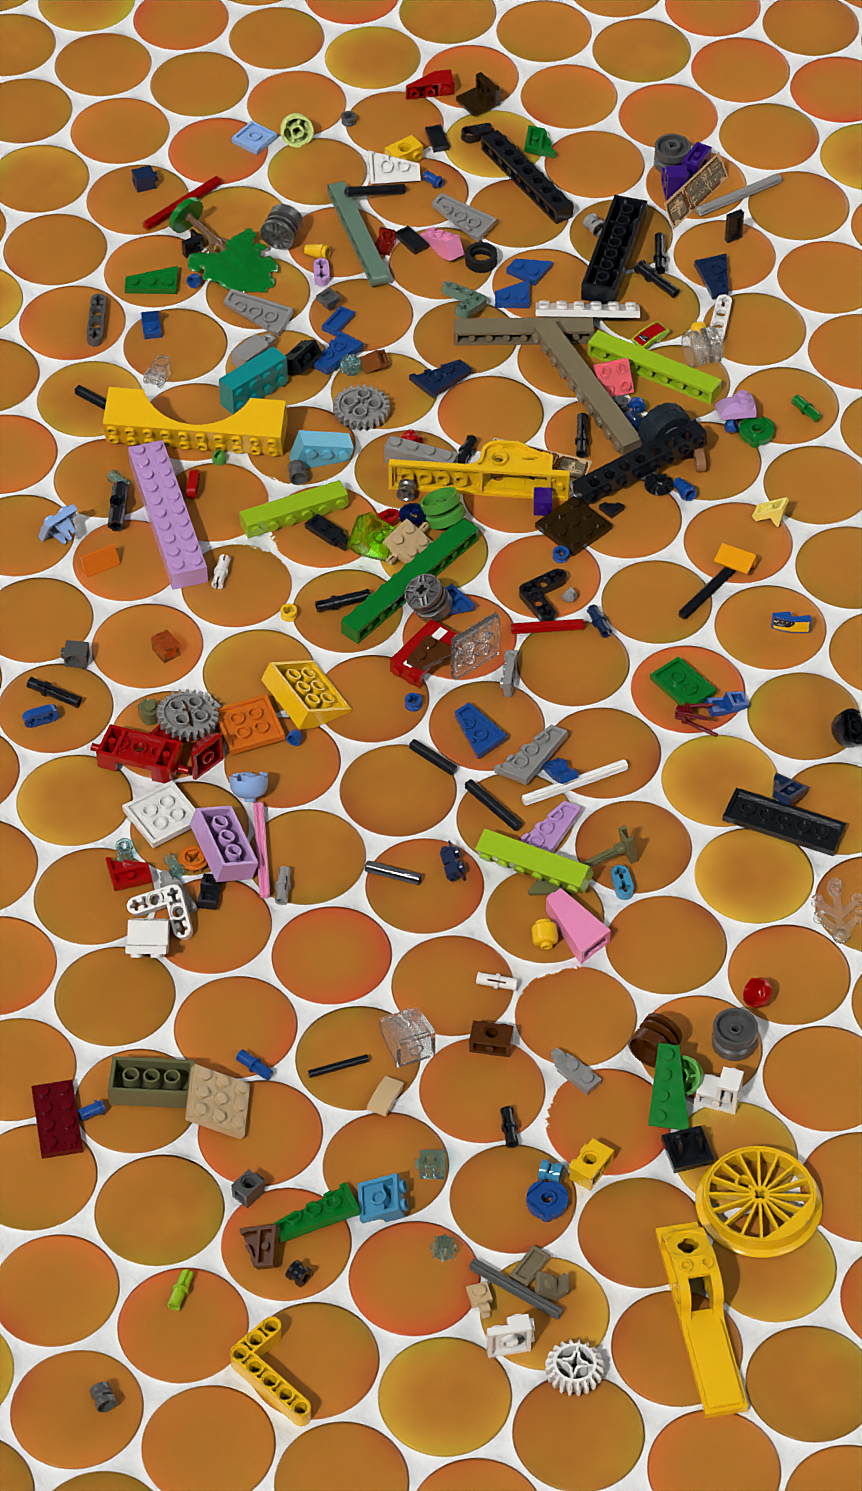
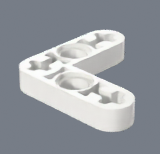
(166, 901)

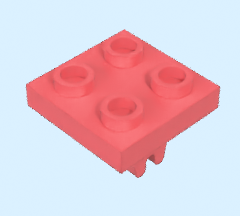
(615, 376)

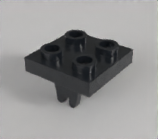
(687, 1149)

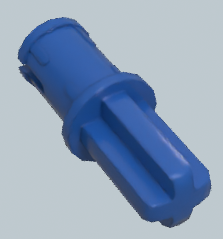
(254, 1064)

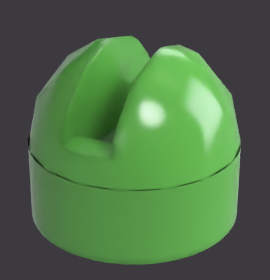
(221, 457)

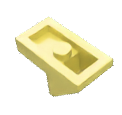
(773, 509)

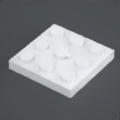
(160, 814)

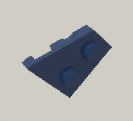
(787, 790)

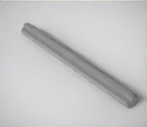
(738, 194)

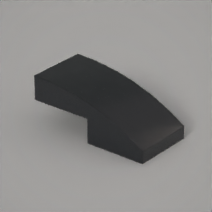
(209, 892)

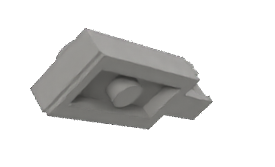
(509, 672)
(167, 880)
(575, 1071)

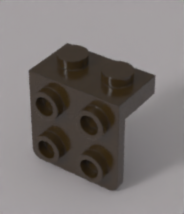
(482, 97)

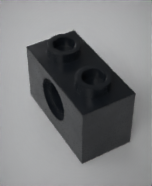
(302, 356)

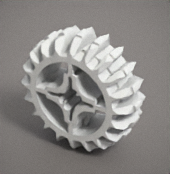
(562, 1362)

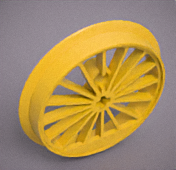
(759, 1198)

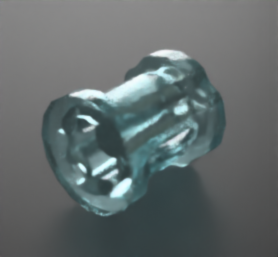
(121, 850)

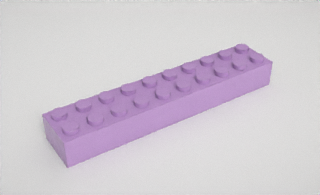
(167, 515)

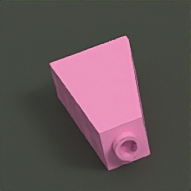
(577, 925)

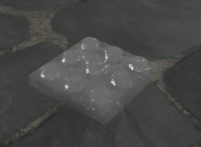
(475, 646)

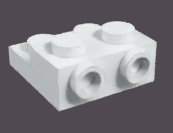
(512, 1337)

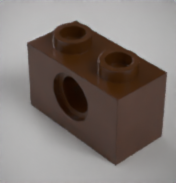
(481, 1040)

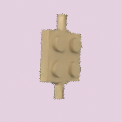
(406, 541)

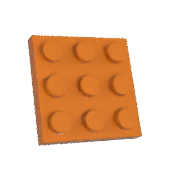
(249, 724)

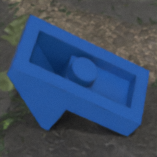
(151, 324)

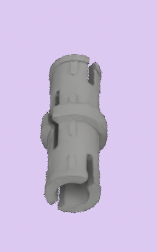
(283, 885)

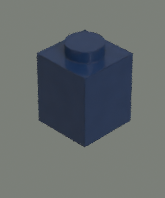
(144, 178)

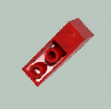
(432, 85)

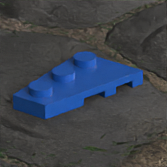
(337, 349)

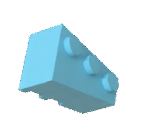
(321, 448)

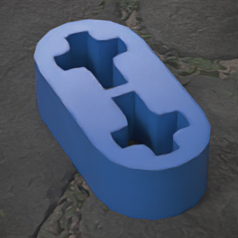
(40, 716)

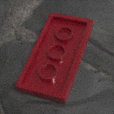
(57, 1119)

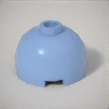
(248, 785)

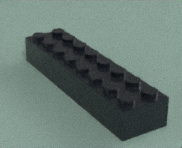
(614, 249)

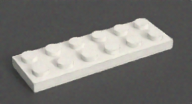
(595, 309)

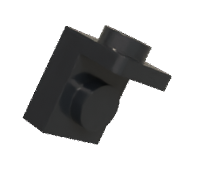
(193, 244)

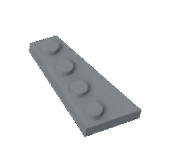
(468, 219)
(262, 312)
(532, 756)

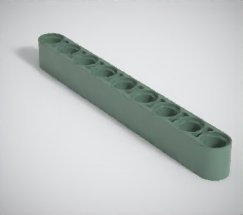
(358, 235)

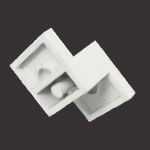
(148, 937)

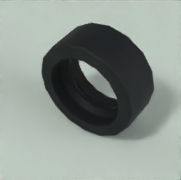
(481, 266)

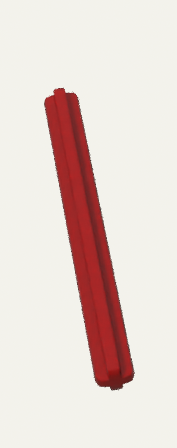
(167, 211)

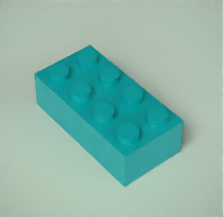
(253, 379)

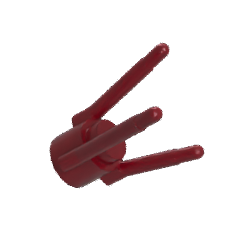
(685, 714)

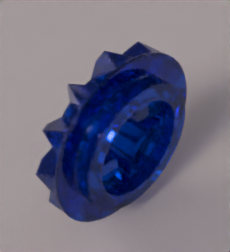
(415, 509)

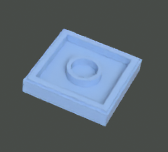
(254, 137)

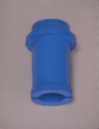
(436, 181)
(91, 1110)

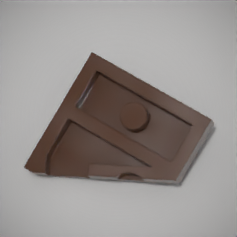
(428, 653)
(262, 1244)

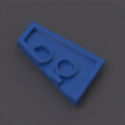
(479, 730)

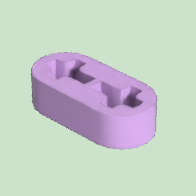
(321, 272)

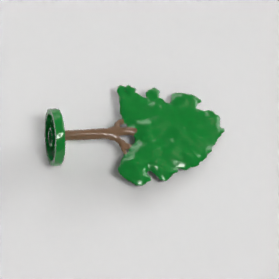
(239, 261)

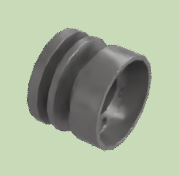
(281, 226)
(428, 597)

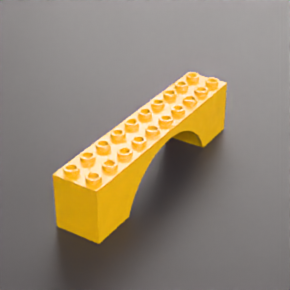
(253, 429)

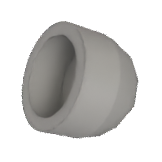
(569, 595)

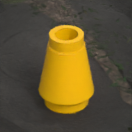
(317, 250)

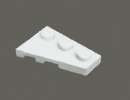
(391, 169)

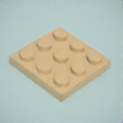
(217, 1101)

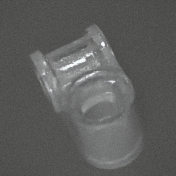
(158, 371)

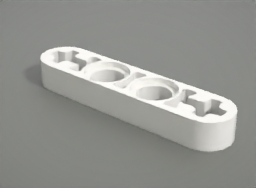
(721, 320)

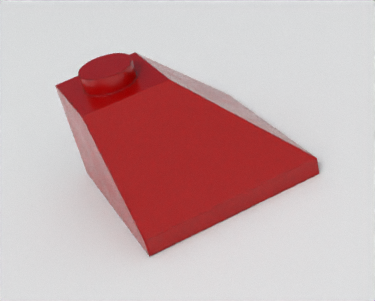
(206, 754)

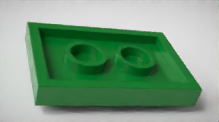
(682, 683)

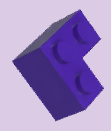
(673, 179)

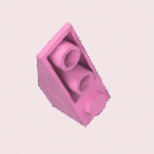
(443, 243)

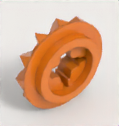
(192, 852)

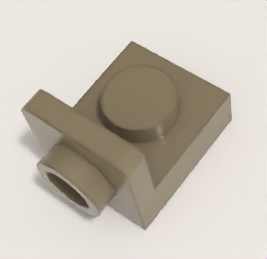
(551, 1286)

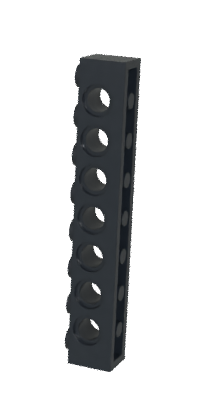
(527, 177)
(640, 462)

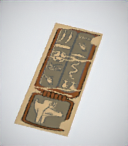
(696, 190)
(577, 466)

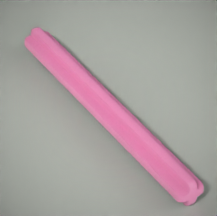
(261, 849)

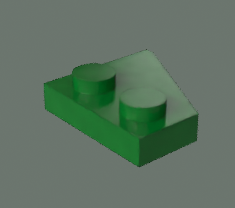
(538, 142)

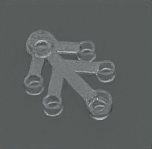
(839, 932)

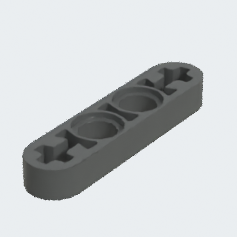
(93, 320)

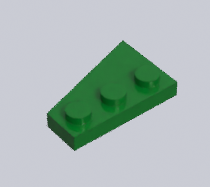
(153, 282)

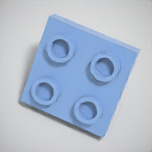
(59, 525)

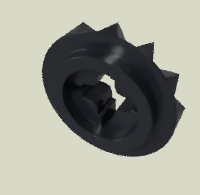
(656, 488)

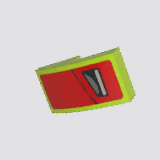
(652, 333)

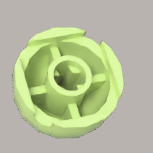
(296, 130)

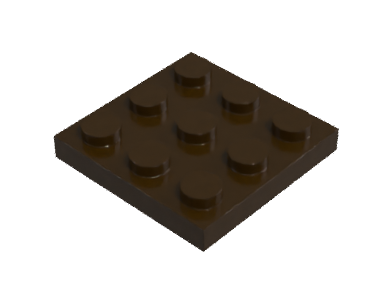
(573, 525)

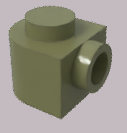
(148, 711)

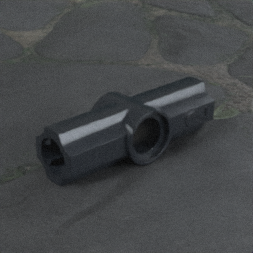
(118, 505)

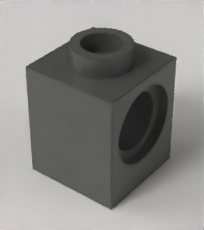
(75, 654)
(245, 1195)

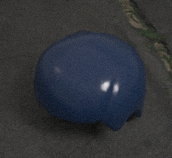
(634, 418)

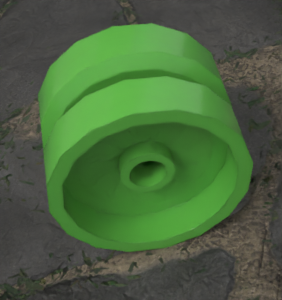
(442, 507)

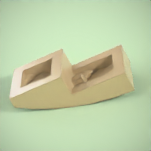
(385, 1095)

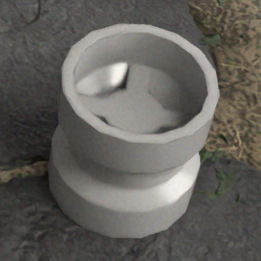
(593, 224)

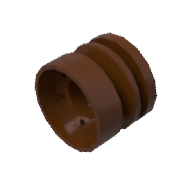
(652, 1031)

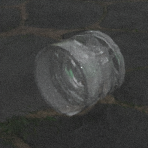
(702, 346)

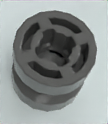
(297, 472)
(103, 1397)

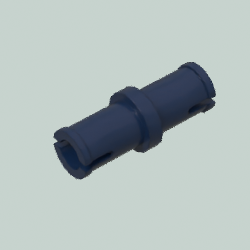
(599, 621)

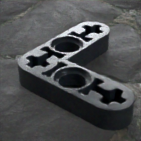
(536, 593)

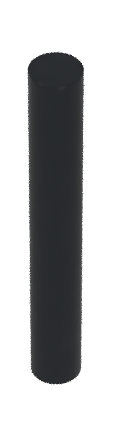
(338, 1066)

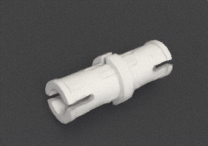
(220, 571)
(511, 983)

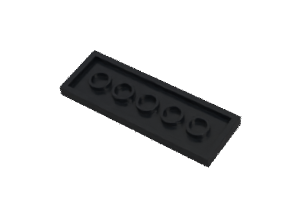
(784, 821)

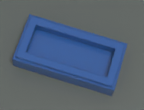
(338, 320)

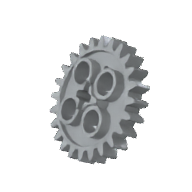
(361, 407)
(199, 710)

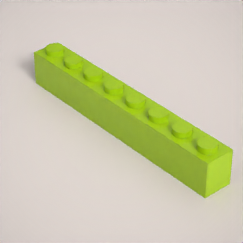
(656, 367)

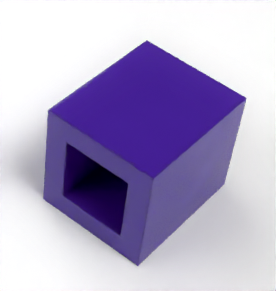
(542, 501)

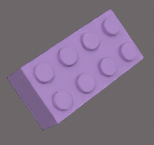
(223, 843)

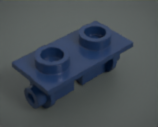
(456, 867)

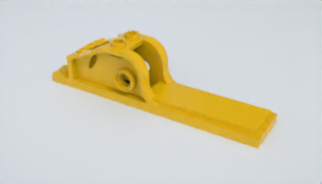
(479, 476)
(704, 1329)

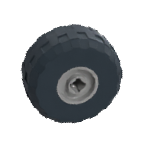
(661, 421)

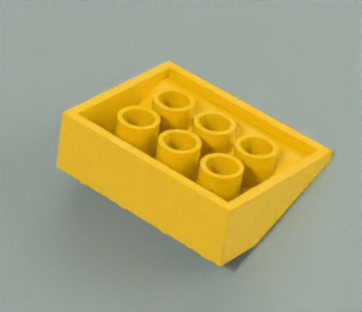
(304, 693)

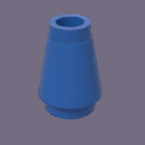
(685, 490)

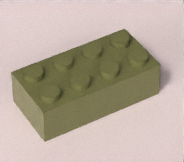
(149, 1082)

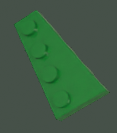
(668, 1093)

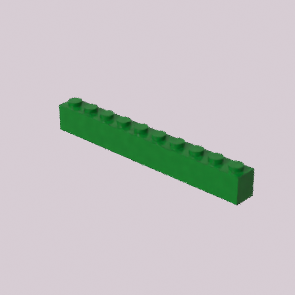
(391, 595)

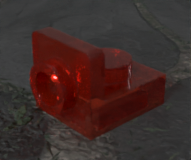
(385, 241)

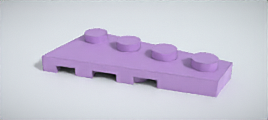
(553, 829)

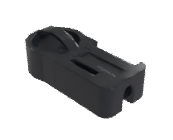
(477, 132)

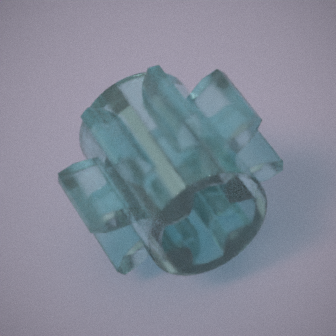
(350, 364)
(443, 1247)

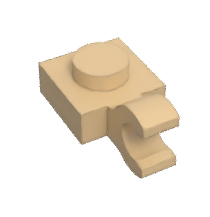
(480, 1297)

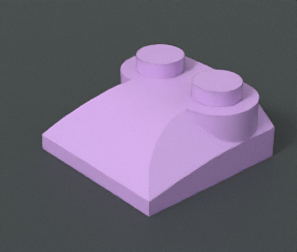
(736, 407)

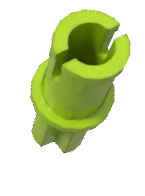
(180, 1290)

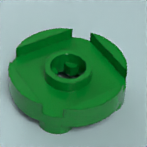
(755, 438)

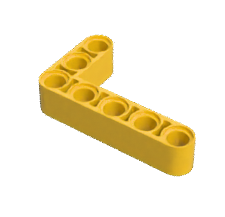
(266, 1375)

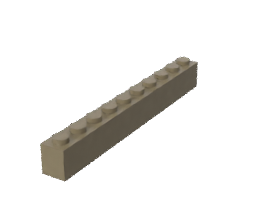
(586, 387)

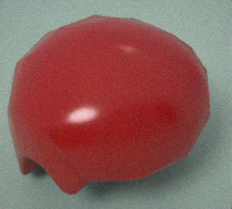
(757, 992)

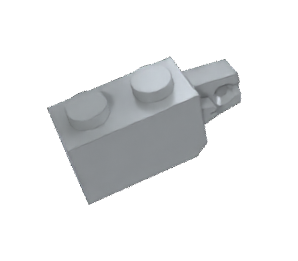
(251, 348)

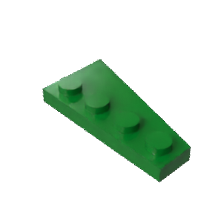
(329, 1210)

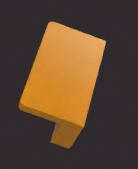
(735, 558)

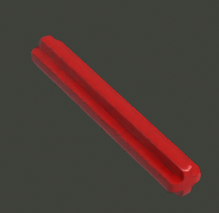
(547, 626)

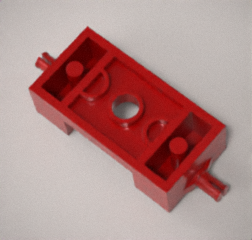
(159, 755)

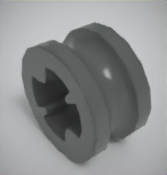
(348, 118)

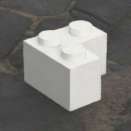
(721, 1092)

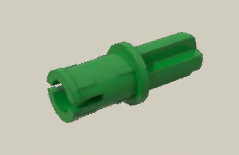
(806, 408)

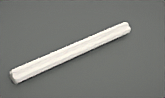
(583, 779)

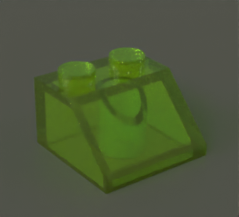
(368, 537)

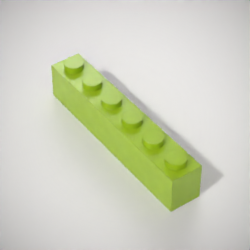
(293, 509)
(534, 861)

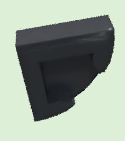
(611, 509)

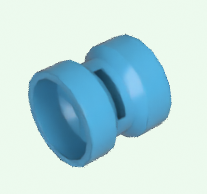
(550, 1171)

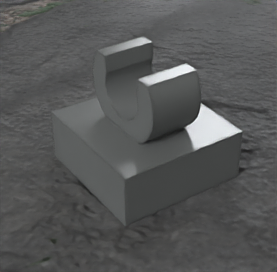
(328, 298)

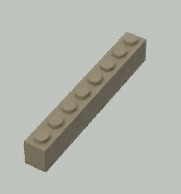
(517, 330)

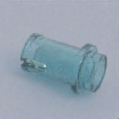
(114, 476)
(175, 867)

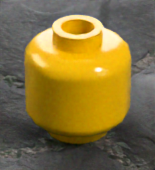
(544, 934)

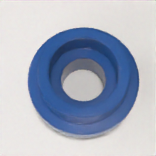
(637, 404)

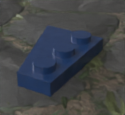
(714, 274)
(438, 380)

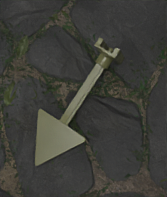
(625, 846)

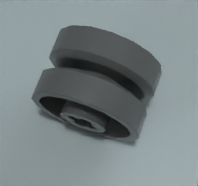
(670, 150)
(734, 1034)

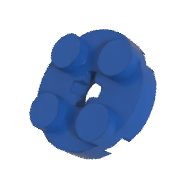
(544, 1210)

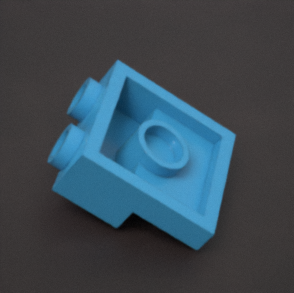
(382, 1199)

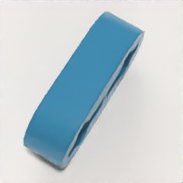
(618, 883)

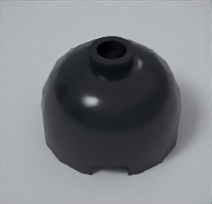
(847, 728)

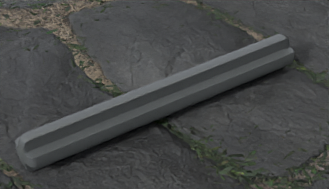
(516, 1288)

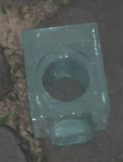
(434, 1171)

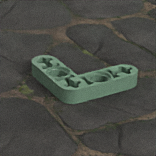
(471, 300)

